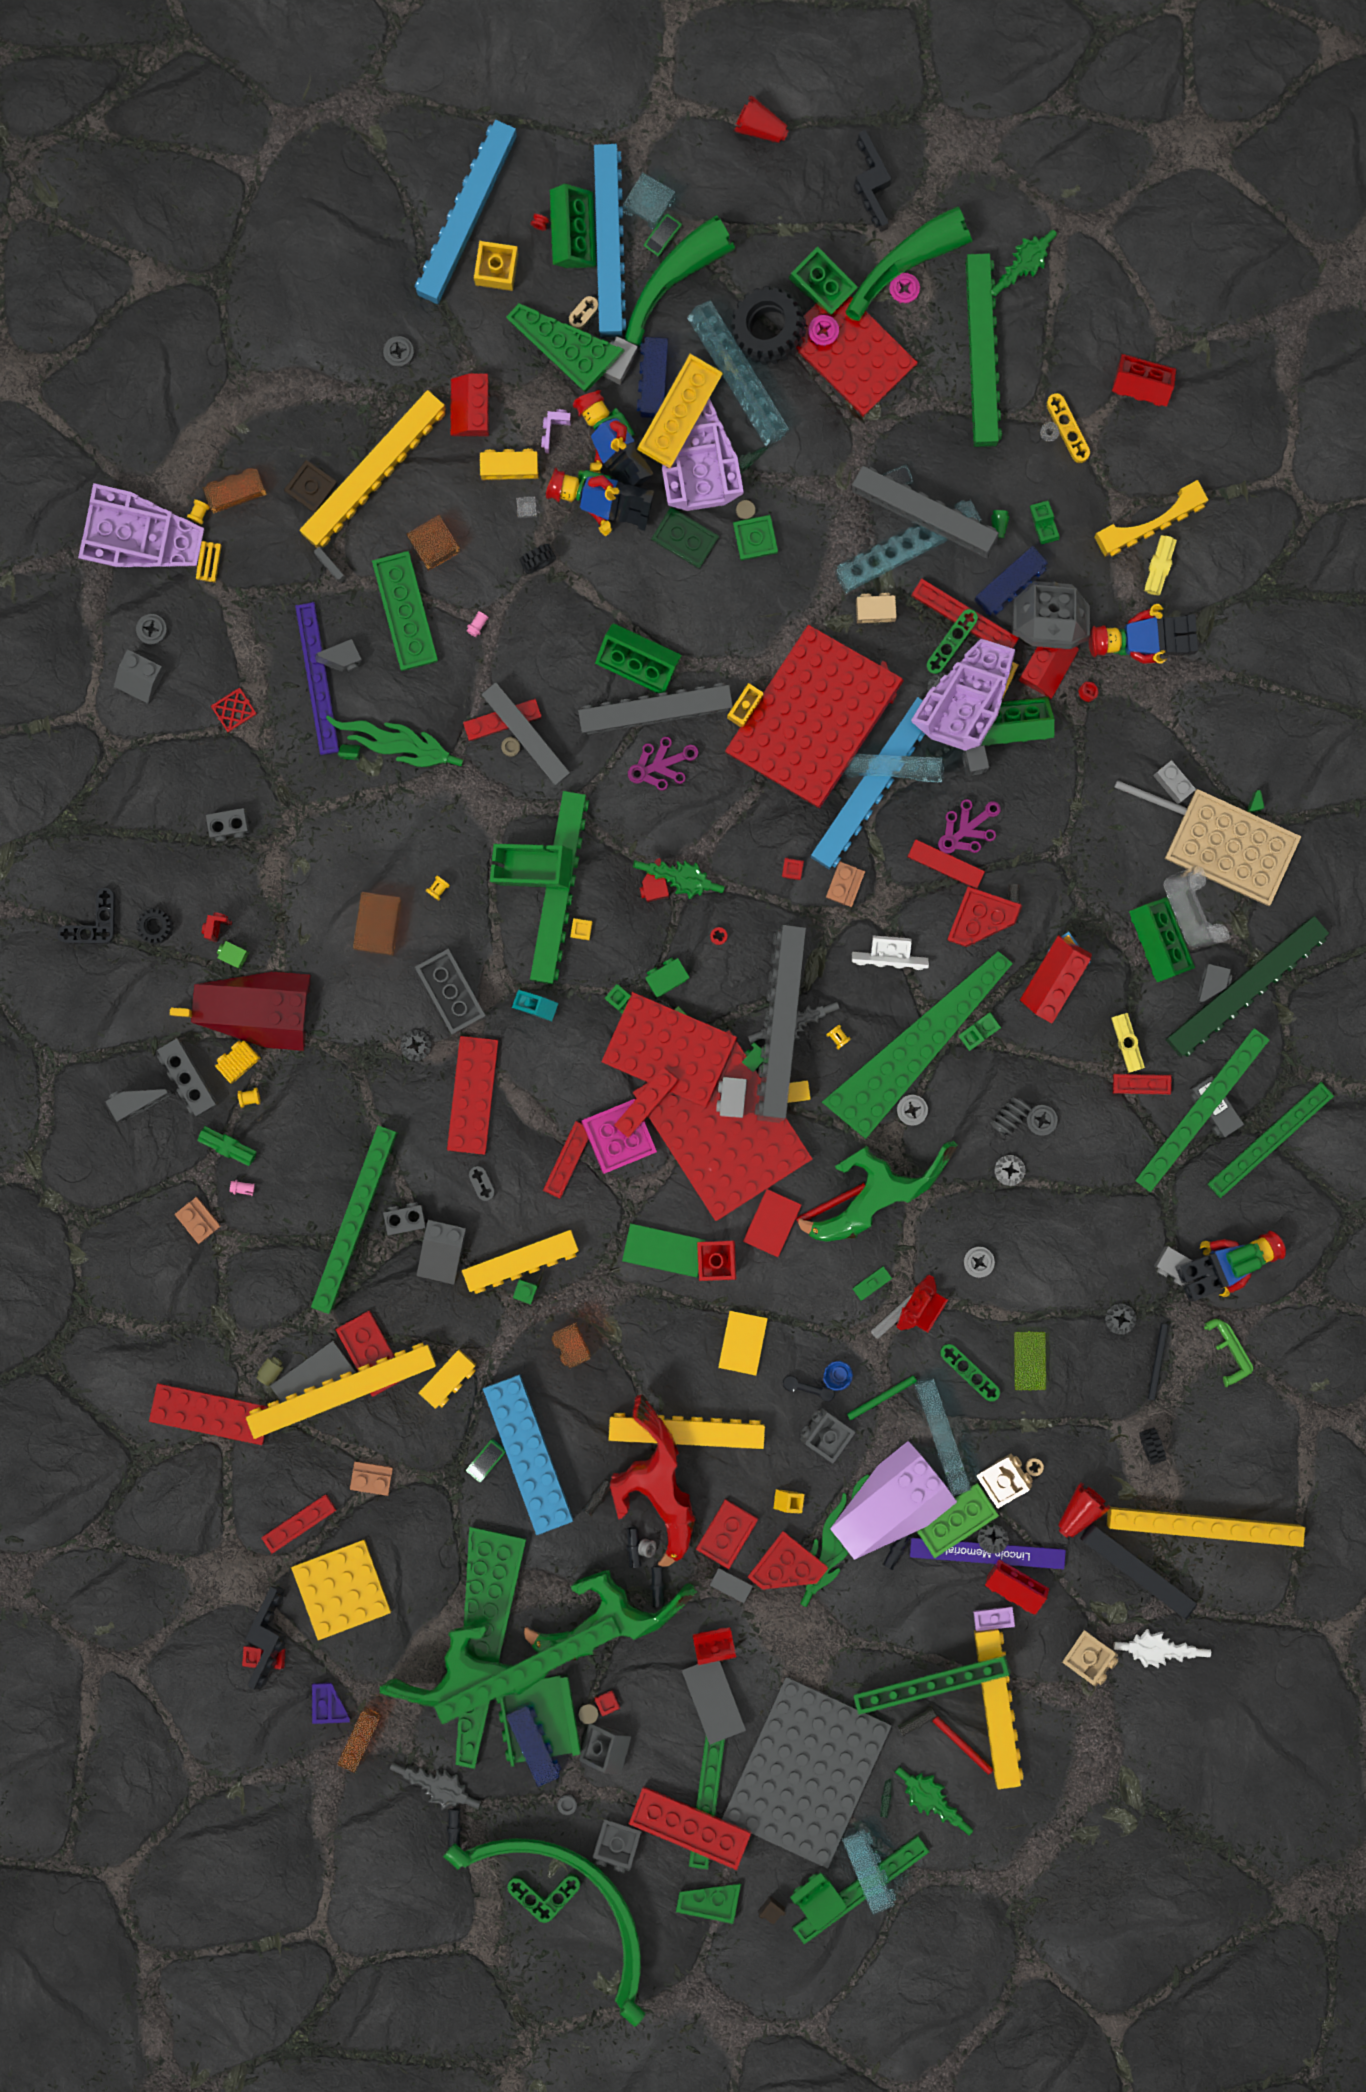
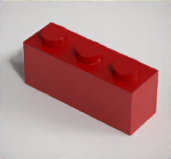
(1016, 1587)

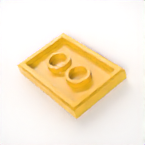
(742, 1343)

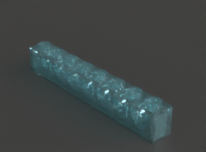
(738, 373)
(850, 581)

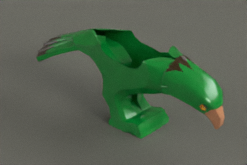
(880, 1190)
(614, 1603)

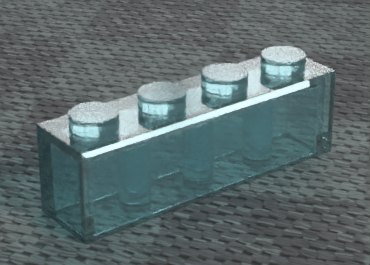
(868, 1871)

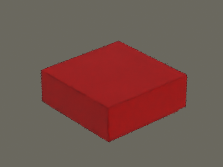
(792, 869)
(607, 1703)

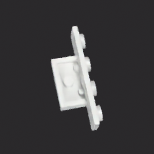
(891, 952)

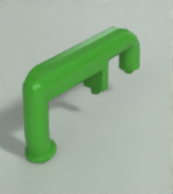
(1235, 1348)

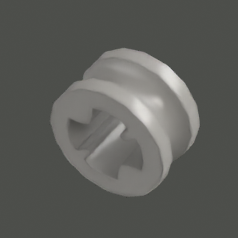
(647, 1548)

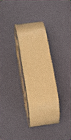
(580, 310)

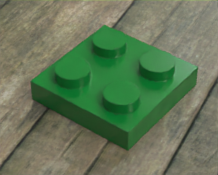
(755, 537)

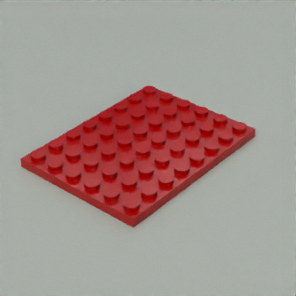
(814, 716)
(726, 1155)

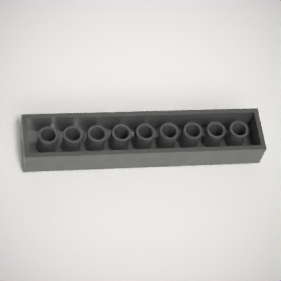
(780, 1024)

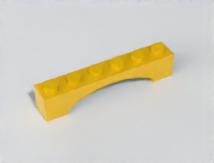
(1114, 538)

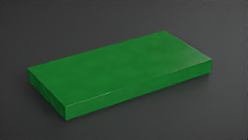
(662, 1250)

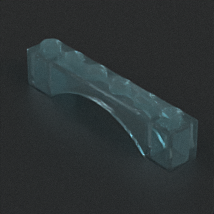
(918, 768)
(942, 1436)

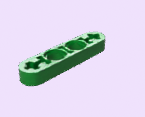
(949, 639)
(971, 1370)

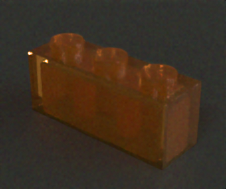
(234, 490)
(359, 1739)

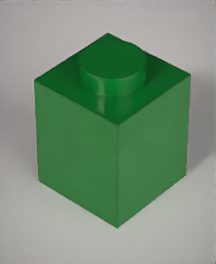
(525, 1291)

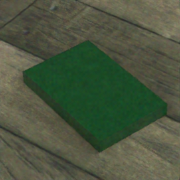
(685, 537)

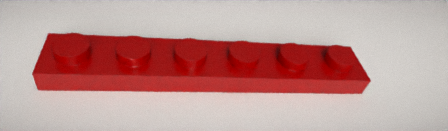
(953, 609)

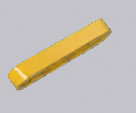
(1070, 427)

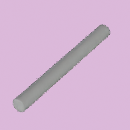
(1150, 797)

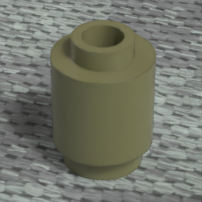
(270, 1370)

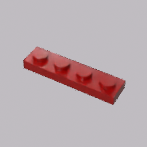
(493, 723)
(646, 1102)

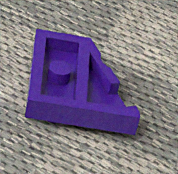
(327, 1705)

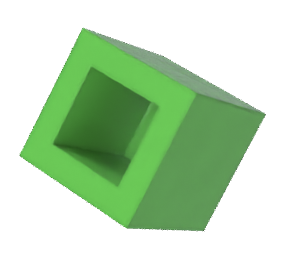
(232, 954)

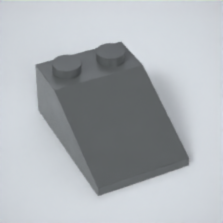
(131, 1103)
(441, 1251)

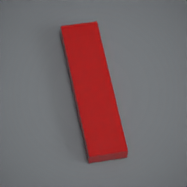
(946, 864)
(567, 1161)
(299, 1523)

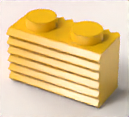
(745, 705)
(237, 1061)

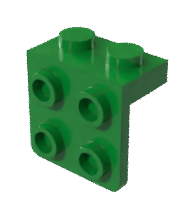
(819, 1901)

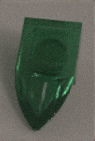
(749, 459)

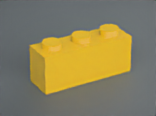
(509, 464)
(448, 1379)

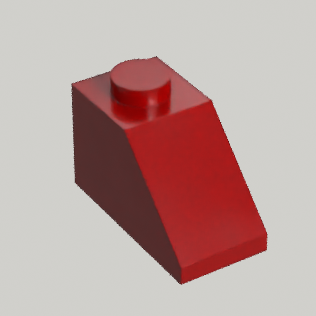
(653, 888)

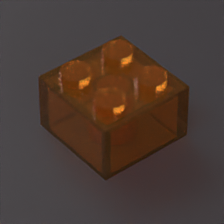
(433, 542)
(571, 1345)

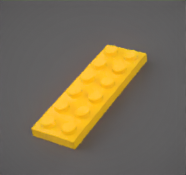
(679, 411)

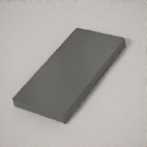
(320, 1367)
(713, 1701)

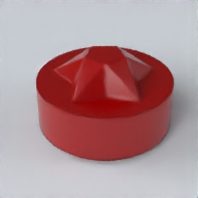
(1088, 691)

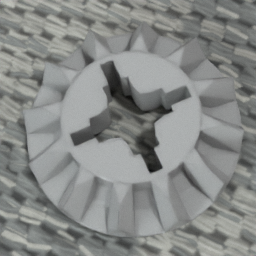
(920, 1114)
(1002, 1175)
(988, 1261)

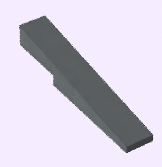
(525, 733)

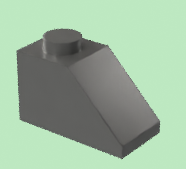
(340, 657)
(1213, 981)

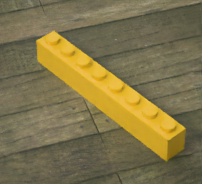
(692, 1431)
(998, 1714)

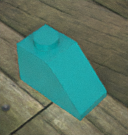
(535, 1005)

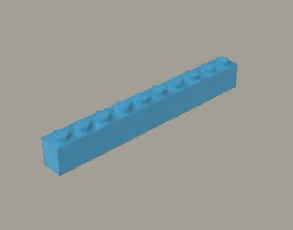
(466, 211)
(608, 240)
(866, 794)

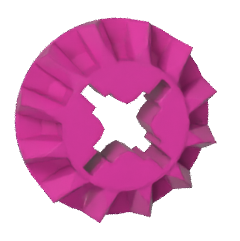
(913, 289)
(825, 322)

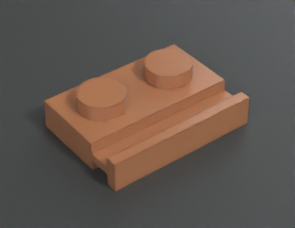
(845, 884)
(197, 1220)
(371, 1478)

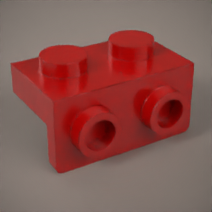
(212, 926)
(714, 1645)

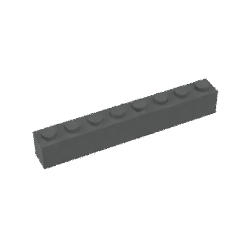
(925, 511)
(656, 709)

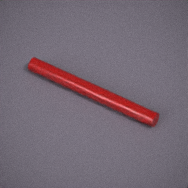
(831, 1203)
(963, 1745)

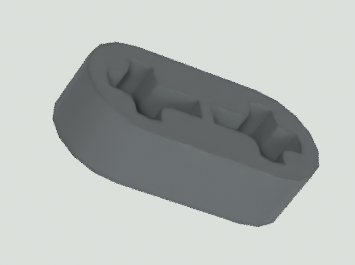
(477, 1185)

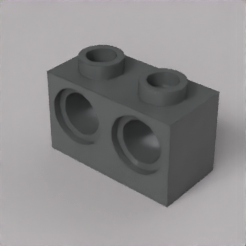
(975, 761)
(228, 819)
(405, 1223)

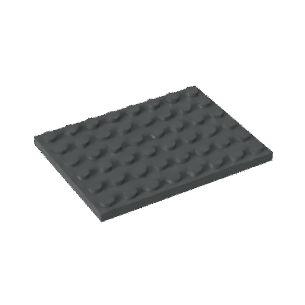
(806, 1772)

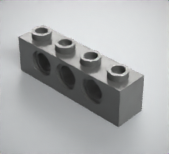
(176, 1049)

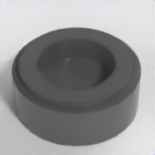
(567, 1804)

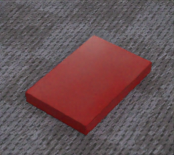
(772, 1223)
(727, 1534)

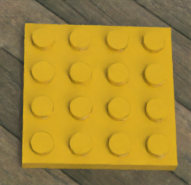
(341, 1589)

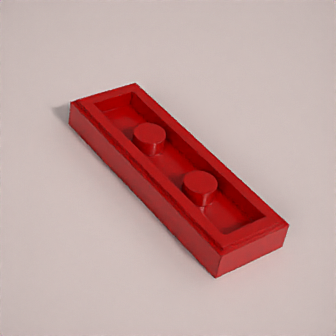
(1141, 1084)

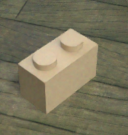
(875, 608)

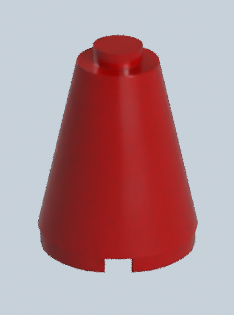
(760, 122)
(1082, 1511)

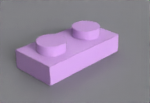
(993, 1618)

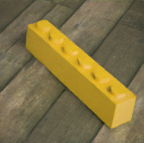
(519, 1261)

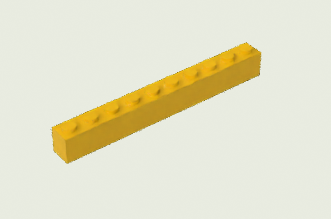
(373, 469)
(341, 1391)
(1205, 1526)

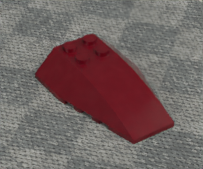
(255, 1008)

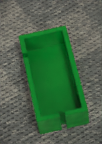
(531, 865)

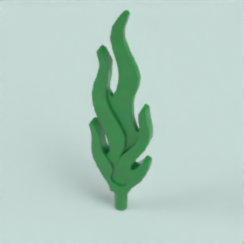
(396, 743)
(832, 1549)

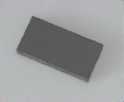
(329, 565)
(731, 1585)

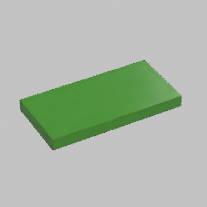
(959, 1521)

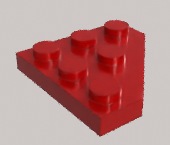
(981, 917)
(787, 1565)

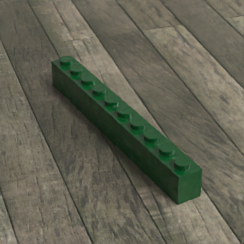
(1248, 985)

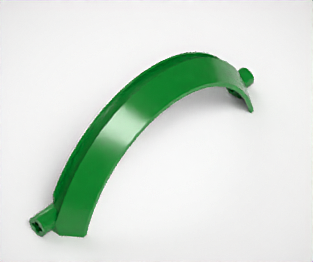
(631, 1950)

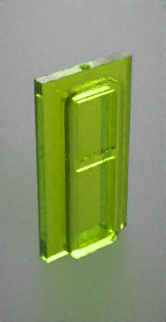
(1029, 1361)

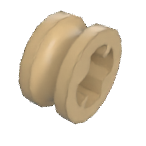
(1029, 1463)

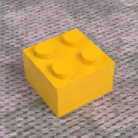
(496, 265)

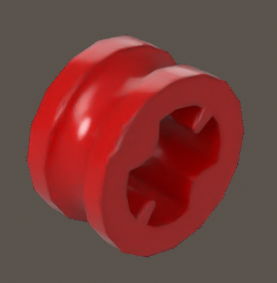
(539, 222)
(716, 941)

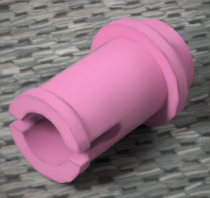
(477, 624)
(242, 1188)

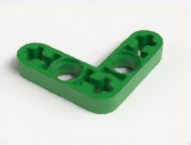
(548, 1902)

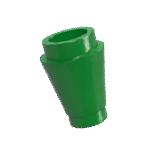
(1000, 521)

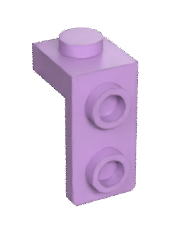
(559, 417)

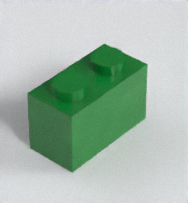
(667, 977)

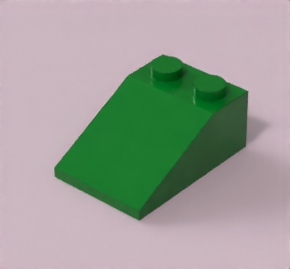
(822, 281)

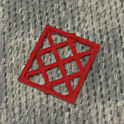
(227, 698)

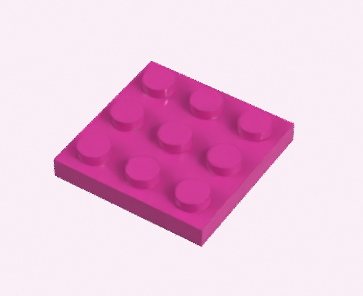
(611, 1145)

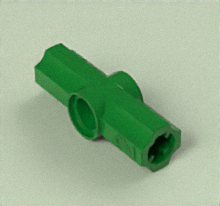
(227, 1146)

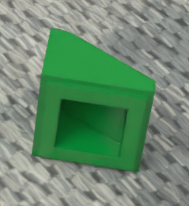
(349, 752)
(1256, 803)

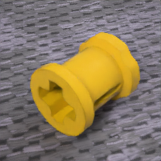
(198, 512)
(437, 888)
(840, 1033)
(249, 1097)

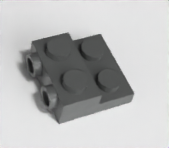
(826, 1435)
(616, 1846)

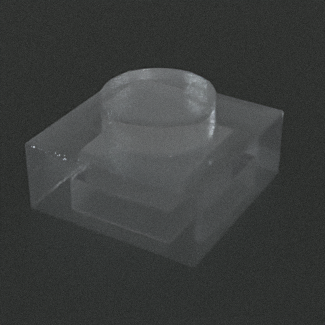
(526, 507)

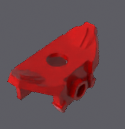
(922, 1307)

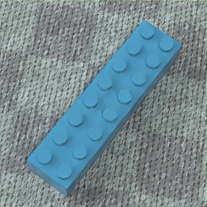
(528, 1454)

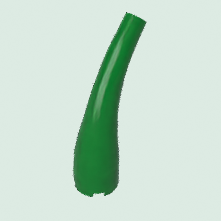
(927, 242)
(693, 253)

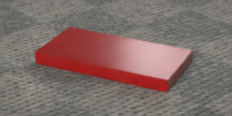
(365, 1343)

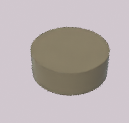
(745, 510)
(510, 747)
(588, 1713)

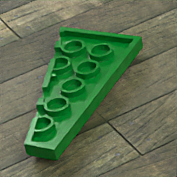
(570, 349)

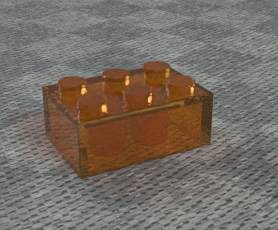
(377, 924)

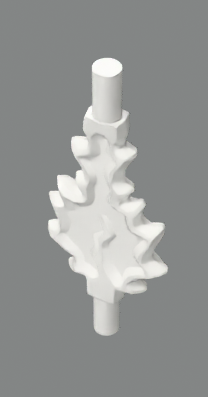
(1153, 1649)

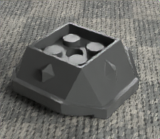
(1051, 615)

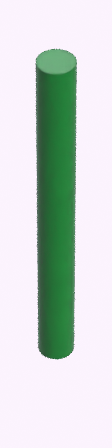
(882, 1397)

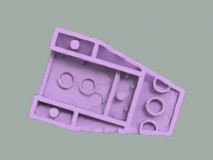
(705, 468)
(136, 532)
(967, 698)
(892, 1503)

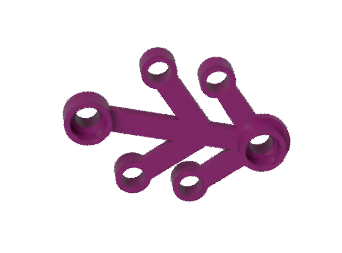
(659, 765)
(966, 829)

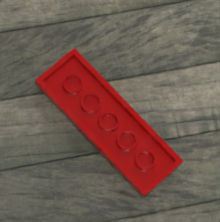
(472, 1095)
(203, 1413)
(690, 1828)

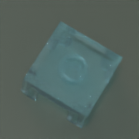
(649, 200)

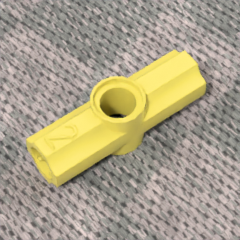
(1160, 565)
(1124, 1030)

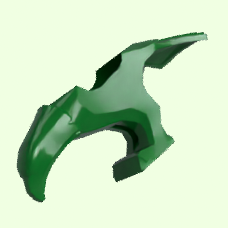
(461, 1674)

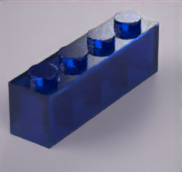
(653, 376)
(1009, 582)
(533, 1745)

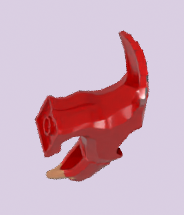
(658, 1482)

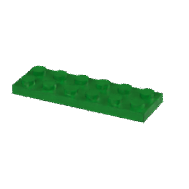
(405, 611)

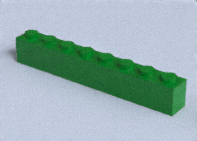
(932, 1684)

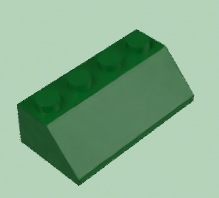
(572, 227)
(637, 659)
(1021, 722)
(1161, 939)

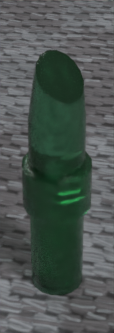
(886, 1798)

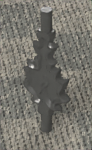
(802, 1019)
(442, 1788)

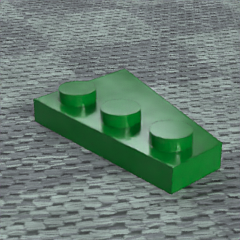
(711, 1903)

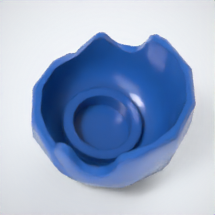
(838, 1375)

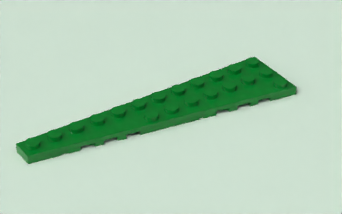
(887, 1076)
(490, 1589)

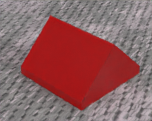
(716, 1260)

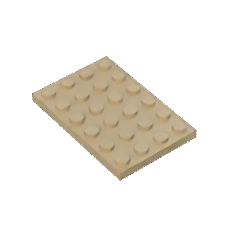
(1233, 847)

